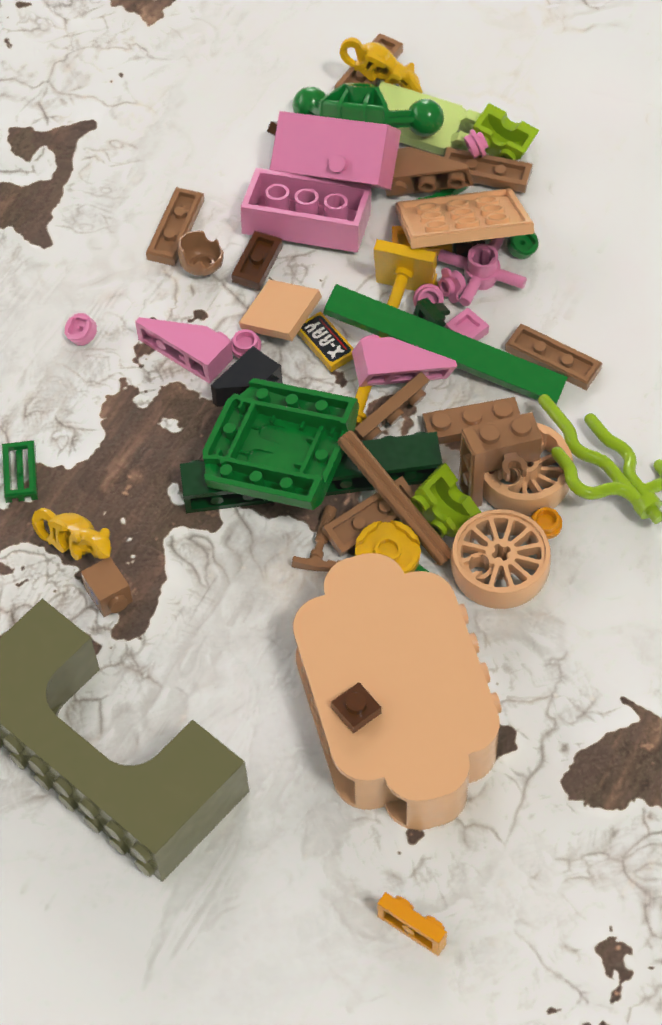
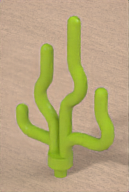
(624, 484)

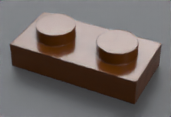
(257, 260)

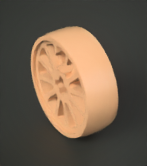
(538, 474)
(500, 558)

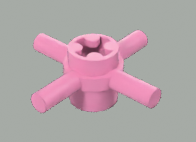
(481, 269)

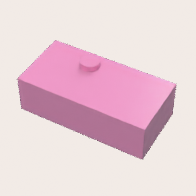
(336, 149)
(306, 209)

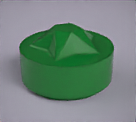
(523, 245)

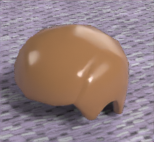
(199, 254)

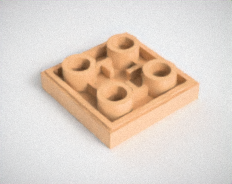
(280, 309)

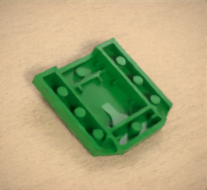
(279, 443)

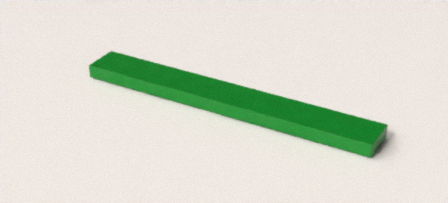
(467, 352)

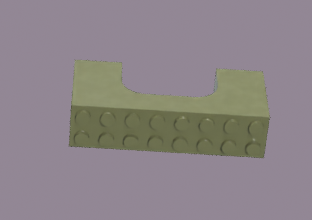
(146, 809)

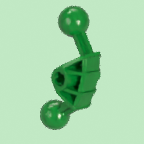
(367, 104)

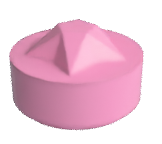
(80, 329)

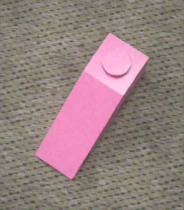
(189, 345)
(394, 361)

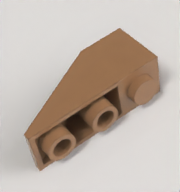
(427, 172)

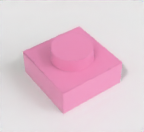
(468, 324)

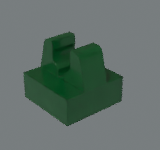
(431, 312)

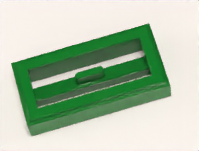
(21, 492)

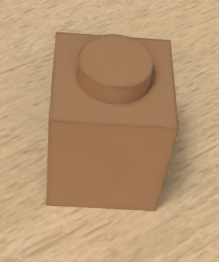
(107, 587)

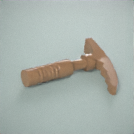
(315, 561)

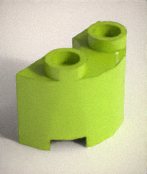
(503, 136)
(443, 502)

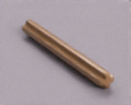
(395, 497)

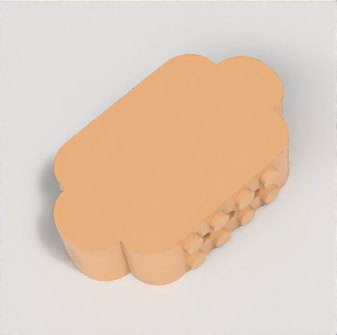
(421, 665)

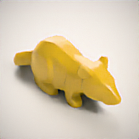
(378, 62)
(72, 533)

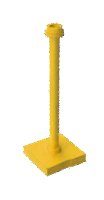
(403, 270)

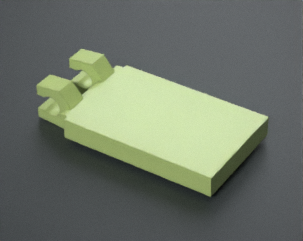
(455, 119)

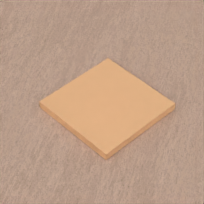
(463, 218)

